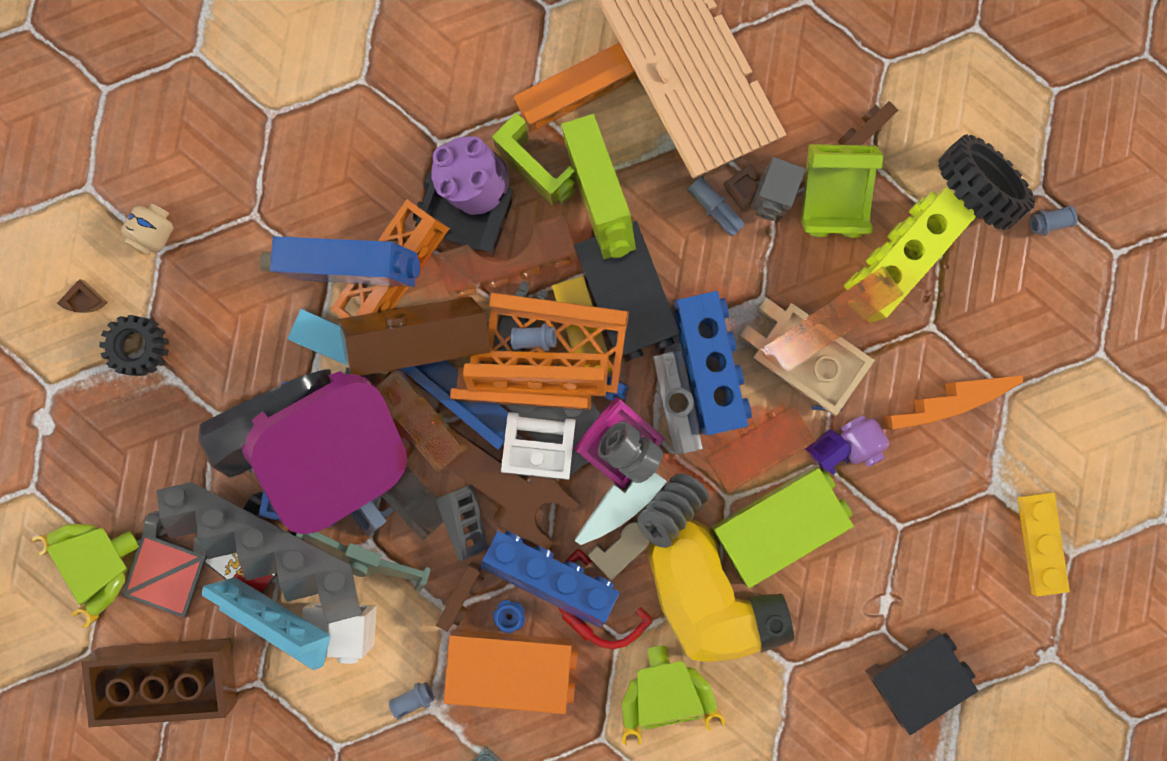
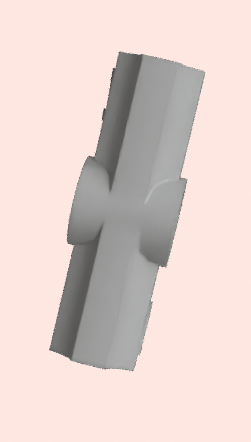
(681, 425)

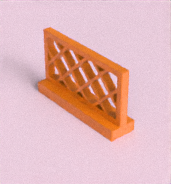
(560, 312)

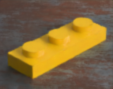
(1043, 544)

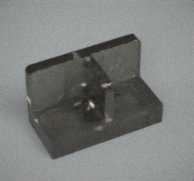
(414, 504)

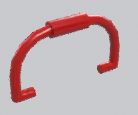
(586, 631)

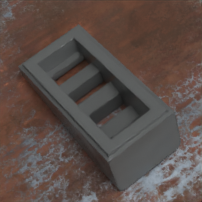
(451, 516)

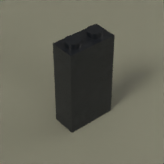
(631, 286)

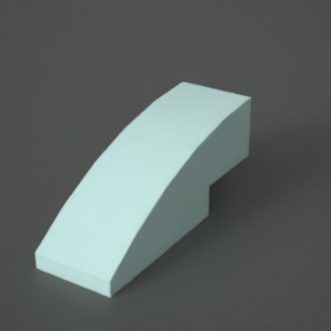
(619, 507)

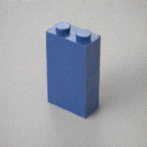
(344, 261)

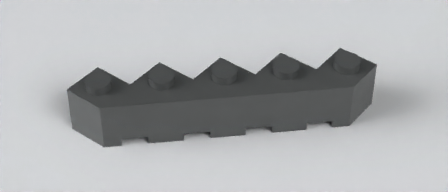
(260, 548)

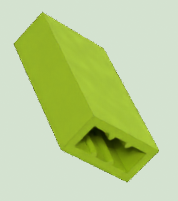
(599, 187)
(783, 525)

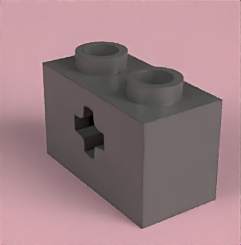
(777, 189)

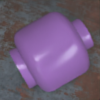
(865, 440)

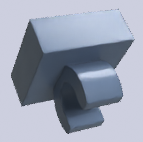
(369, 517)

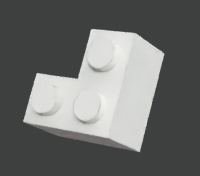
(349, 637)

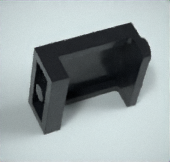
(477, 230)
(924, 681)

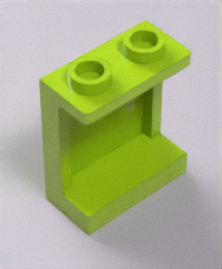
(508, 145)
(839, 189)

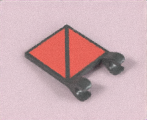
(164, 571)

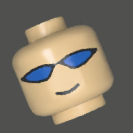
(147, 228)

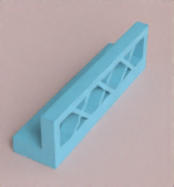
(270, 621)

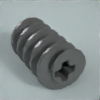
(672, 509)

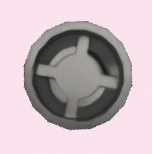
(630, 452)

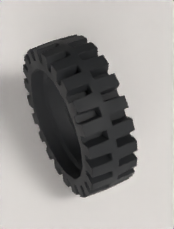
(986, 182)

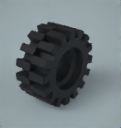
(114, 345)

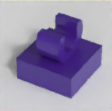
(829, 451)

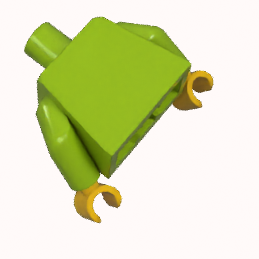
(89, 564)
(666, 696)

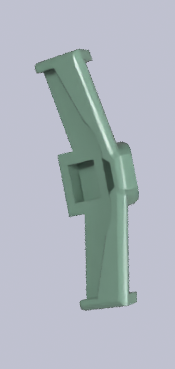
(366, 562)

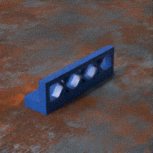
(484, 418)

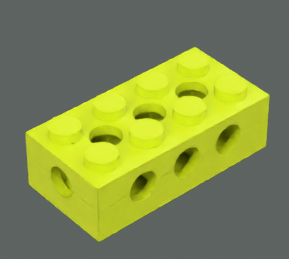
(917, 243)

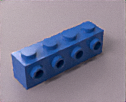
(550, 579)

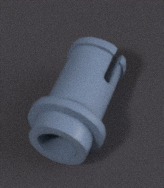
(1044, 222)
(538, 337)
(412, 700)

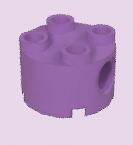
(469, 175)

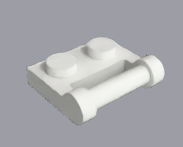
(536, 457)

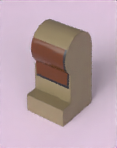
(620, 551)

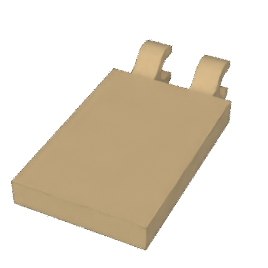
(825, 376)

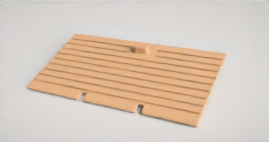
(694, 79)

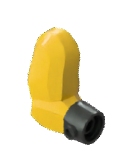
(703, 605)

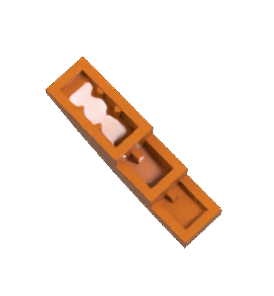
(959, 399)

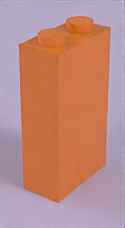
(509, 671)

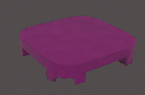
(326, 453)

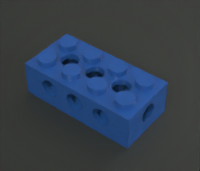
(711, 311)

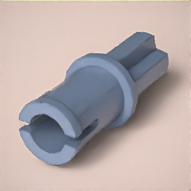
(716, 206)

